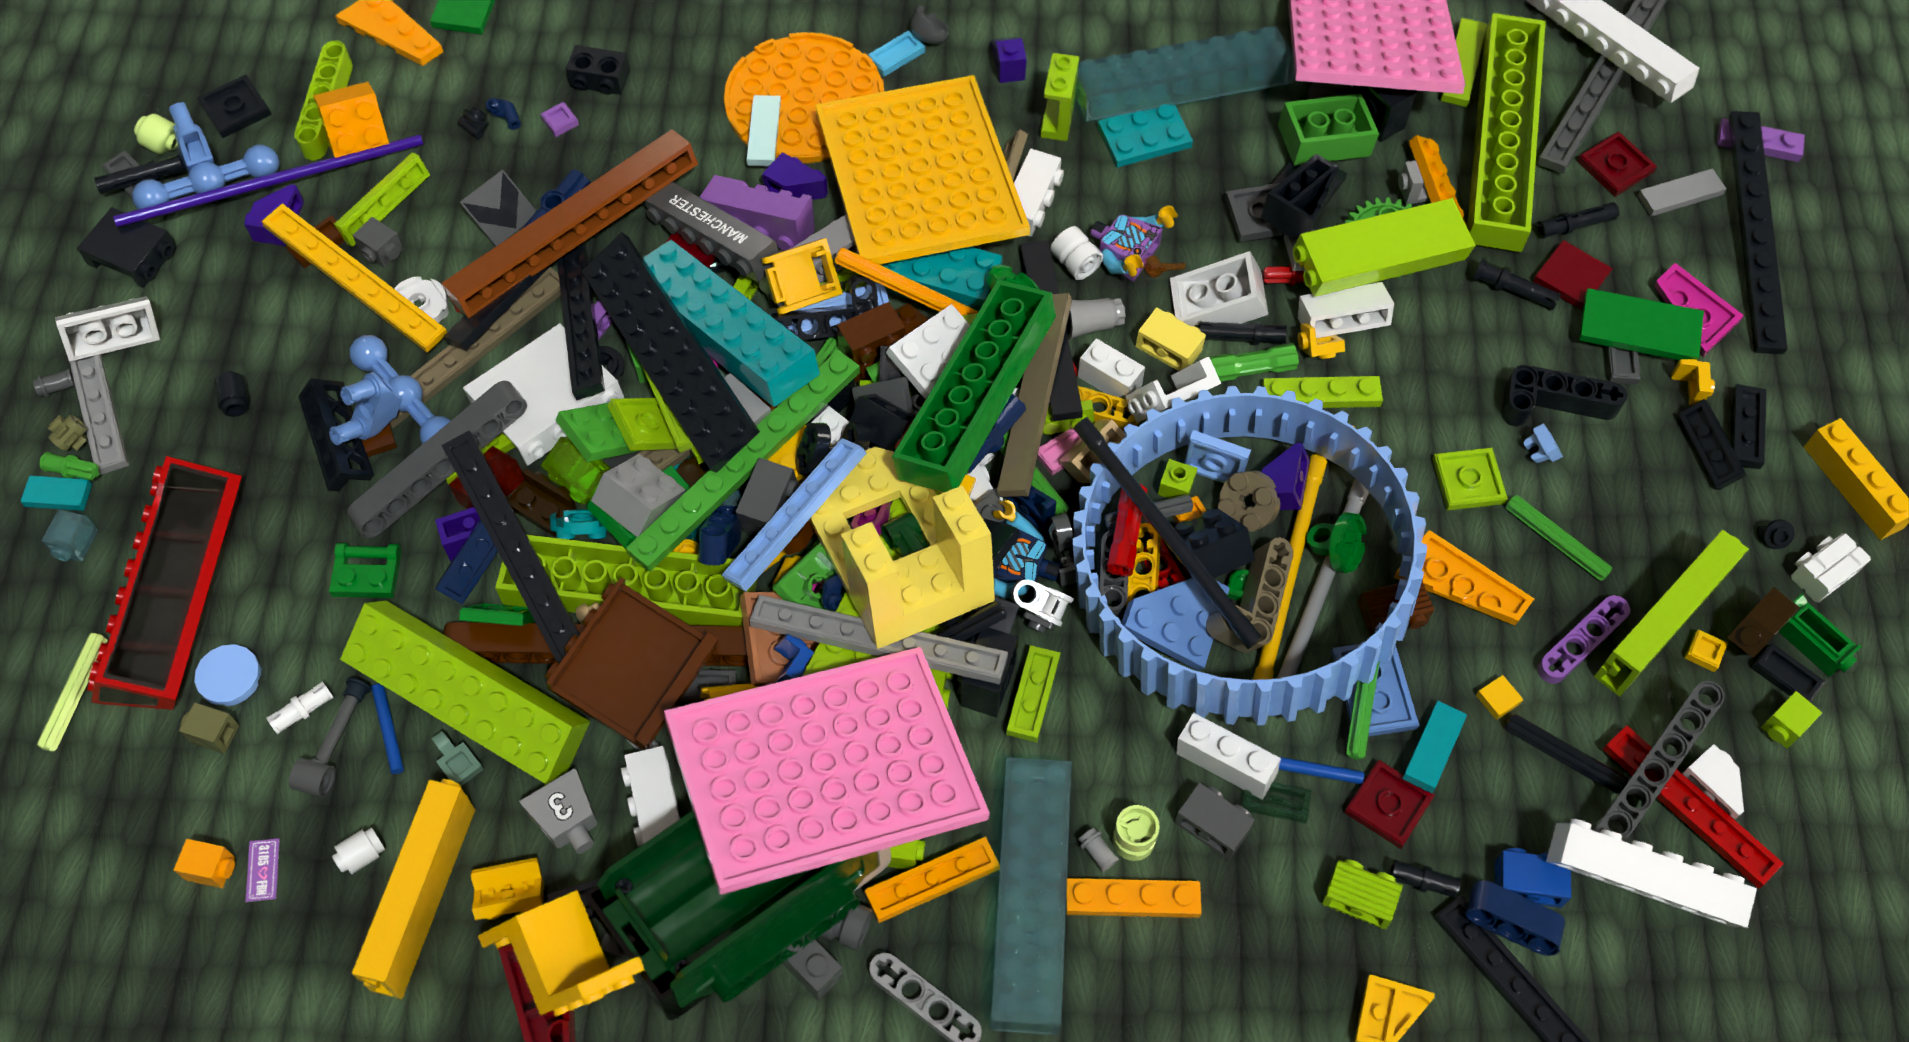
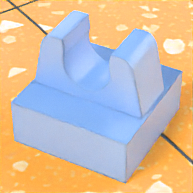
(1547, 446)

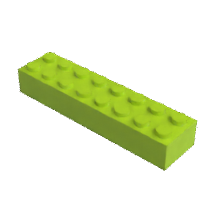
(677, 584)
(465, 691)

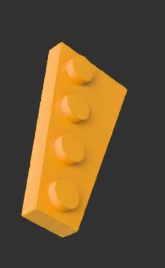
(1469, 583)

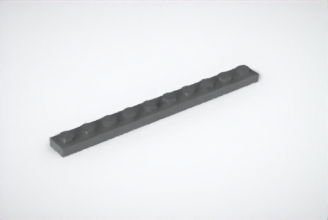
(1592, 97)

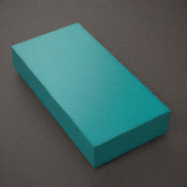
(56, 493)

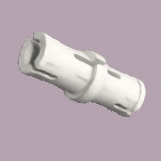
(299, 707)

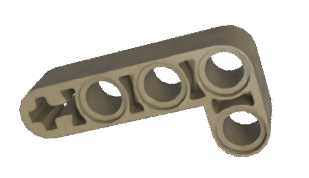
(1260, 597)

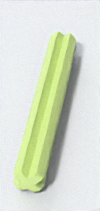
(71, 694)

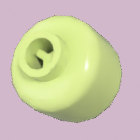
(156, 134)

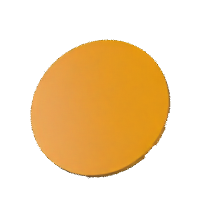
(804, 72)

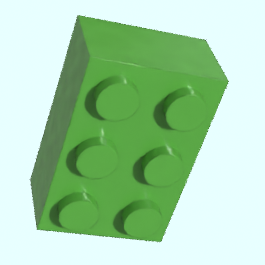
(1328, 127)

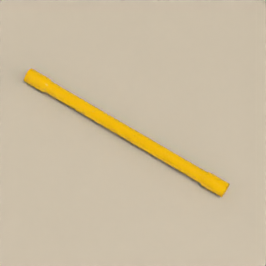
(1297, 541)

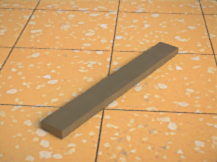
(455, 361)
(1035, 394)

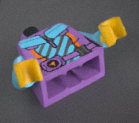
(1131, 241)

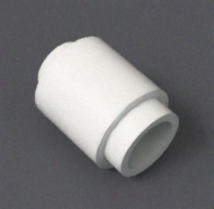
(358, 851)

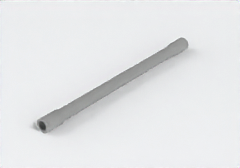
(1355, 500)

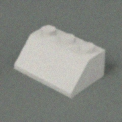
(107, 328)

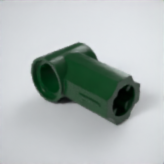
(904, 534)

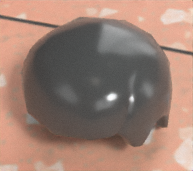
(928, 27)

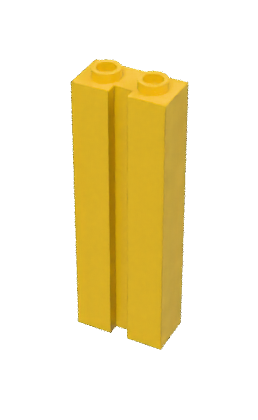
(414, 889)

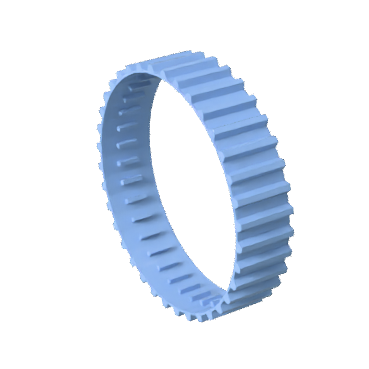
(1285, 421)

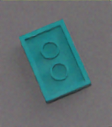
(1144, 134)

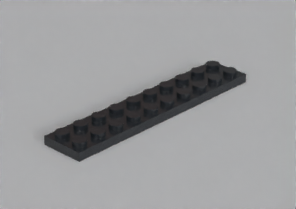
(670, 353)

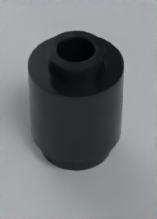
(231, 393)

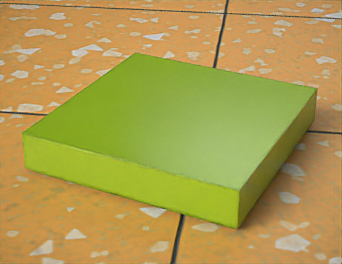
(641, 424)
(1469, 479)

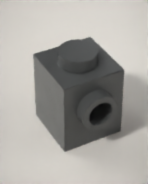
(378, 242)

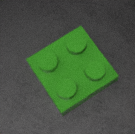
(593, 432)

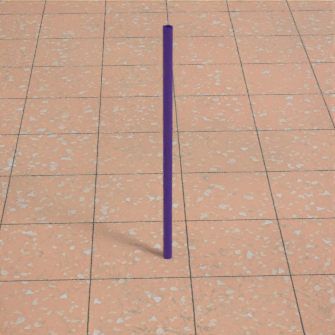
(265, 181)

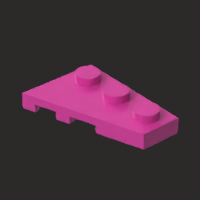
(1684, 290)

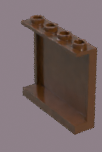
(630, 664)

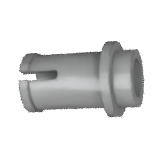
(1098, 849)

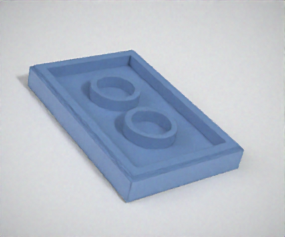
(1392, 703)

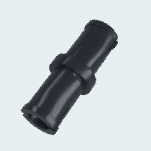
(1425, 879)

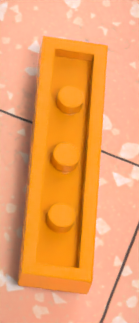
(1433, 170)
(932, 879)
(1133, 898)

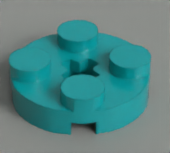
(577, 523)

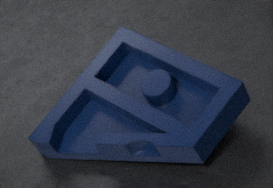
(1036, 509)

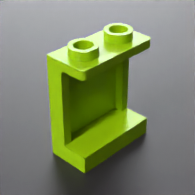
(1060, 96)

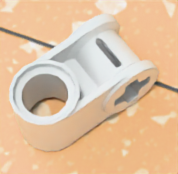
(1043, 601)

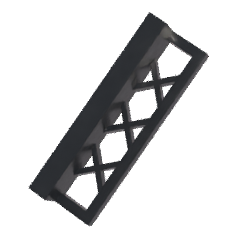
(319, 418)

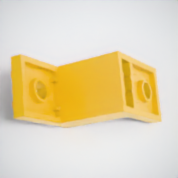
(561, 955)

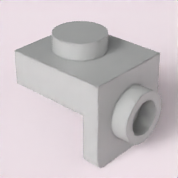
(1412, 184)

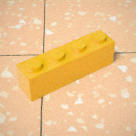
(1859, 478)

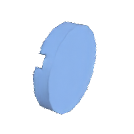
(227, 675)

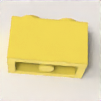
(1170, 340)

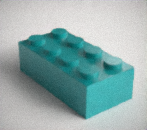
(953, 273)

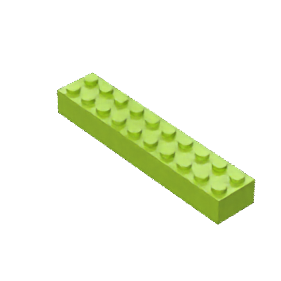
(1506, 133)

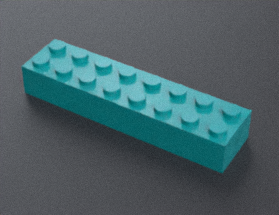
(733, 327)

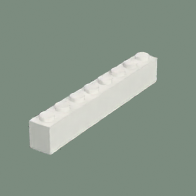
(1624, 44)

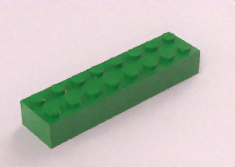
(974, 387)

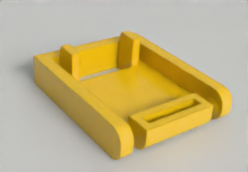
(795, 277)

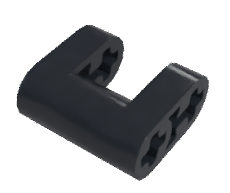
(817, 439)

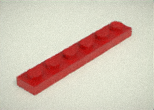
(1699, 812)

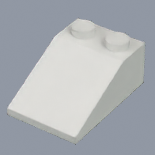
(1220, 292)

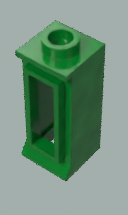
(1819, 639)

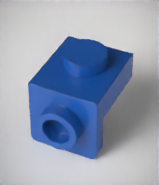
(798, 655)

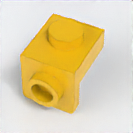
(1322, 347)
(1698, 378)

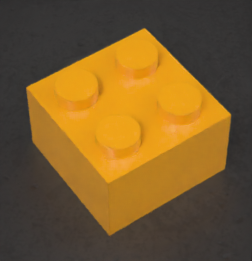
(351, 119)

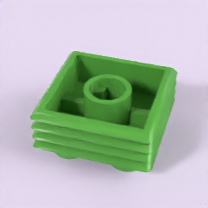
(796, 583)

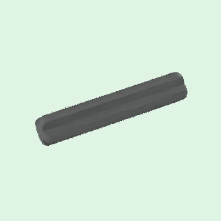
(1168, 507)

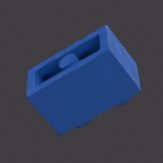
(1533, 877)

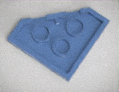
(1174, 621)

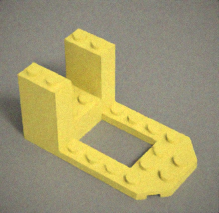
(918, 589)

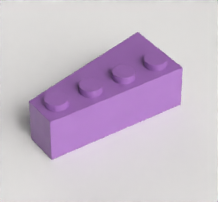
(774, 214)

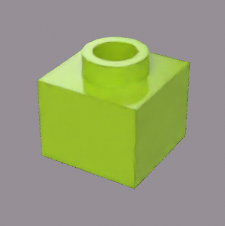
(1177, 479)

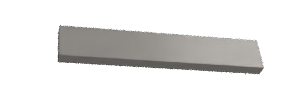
(99, 413)

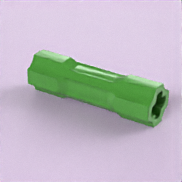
(1274, 359)

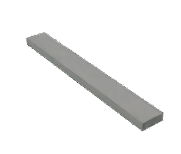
(850, 633)

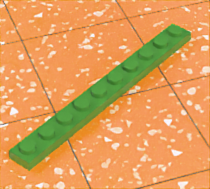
(715, 487)

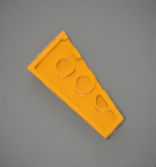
(391, 27)

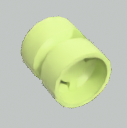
(1135, 832)

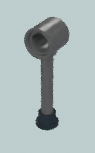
(314, 775)

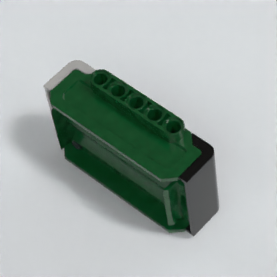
(699, 942)

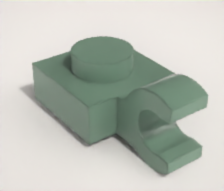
(457, 762)

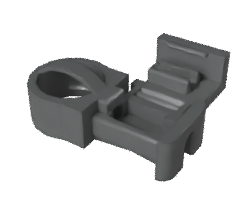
(1063, 547)

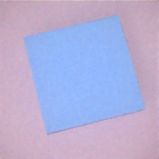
(1215, 457)

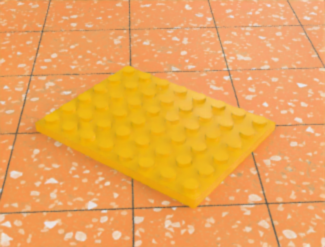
(921, 171)

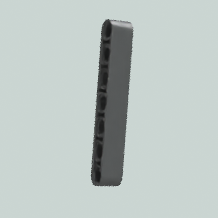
(429, 463)
(1662, 763)

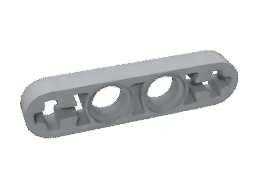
(928, 997)

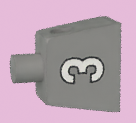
(563, 812)

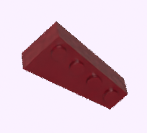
(533, 1025)

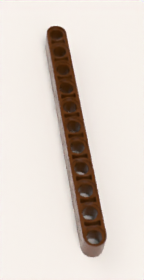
(527, 645)

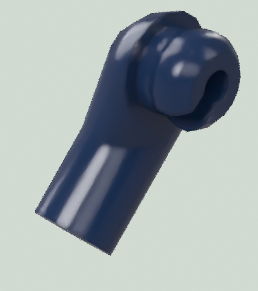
(505, 110)
(831, 593)

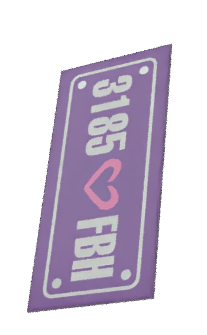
(262, 870)

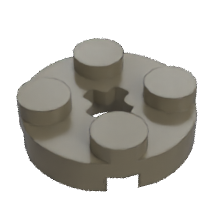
(1264, 495)

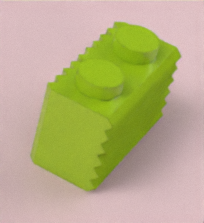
(1362, 893)

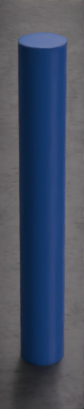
(387, 729)
(1321, 770)

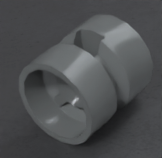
(852, 928)

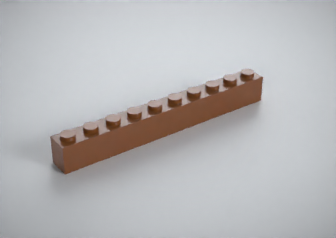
(570, 223)

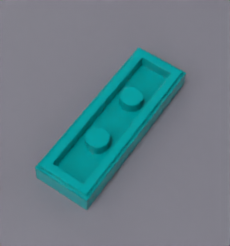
(1434, 747)

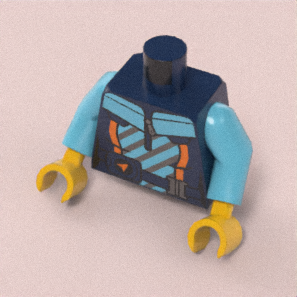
(1025, 558)

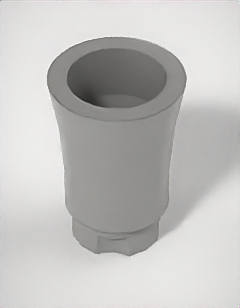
(1094, 316)

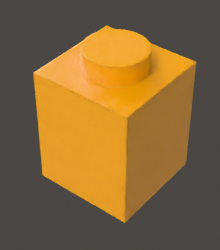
(205, 863)

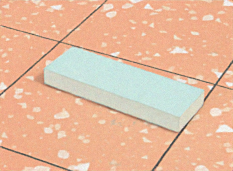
(763, 130)

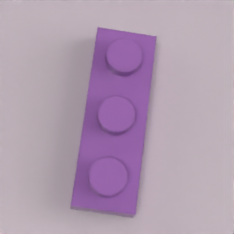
(1776, 142)

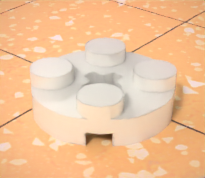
(429, 291)

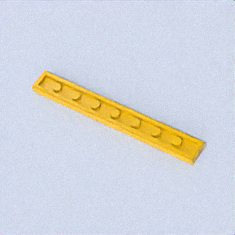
(354, 278)

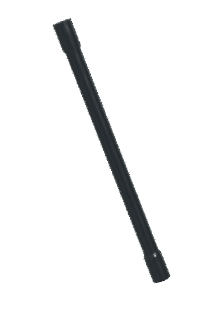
(1238, 622)

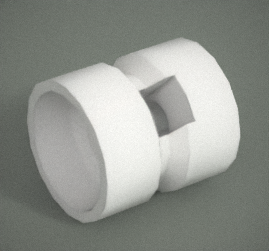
(1077, 253)

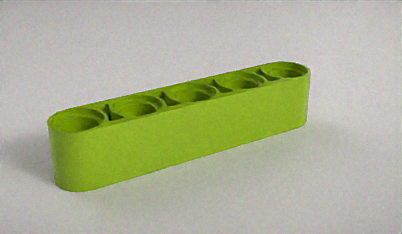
(331, 73)

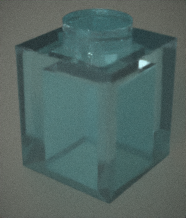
(69, 536)

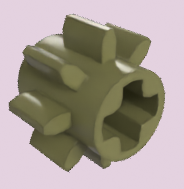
(68, 432)

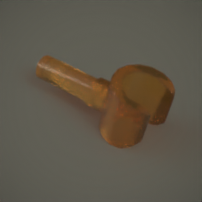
(1156, 268)

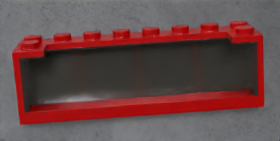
(164, 587)

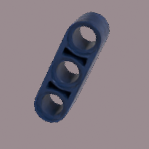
(719, 536)
(1515, 918)

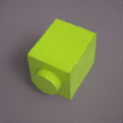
(1791, 720)

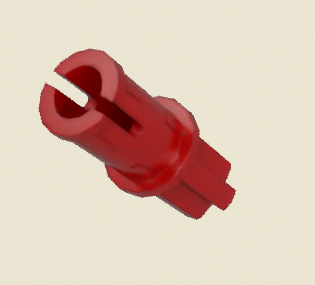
(1282, 274)

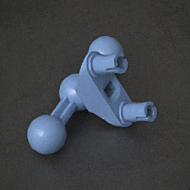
(198, 161)
(381, 396)

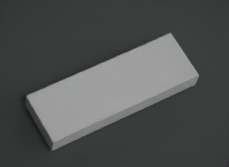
(1681, 192)

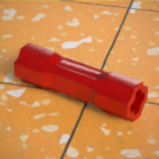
(1124, 549)

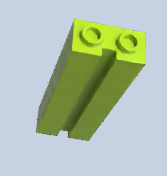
(1383, 247)
(1671, 613)

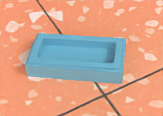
(897, 53)

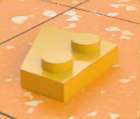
(1389, 1009)

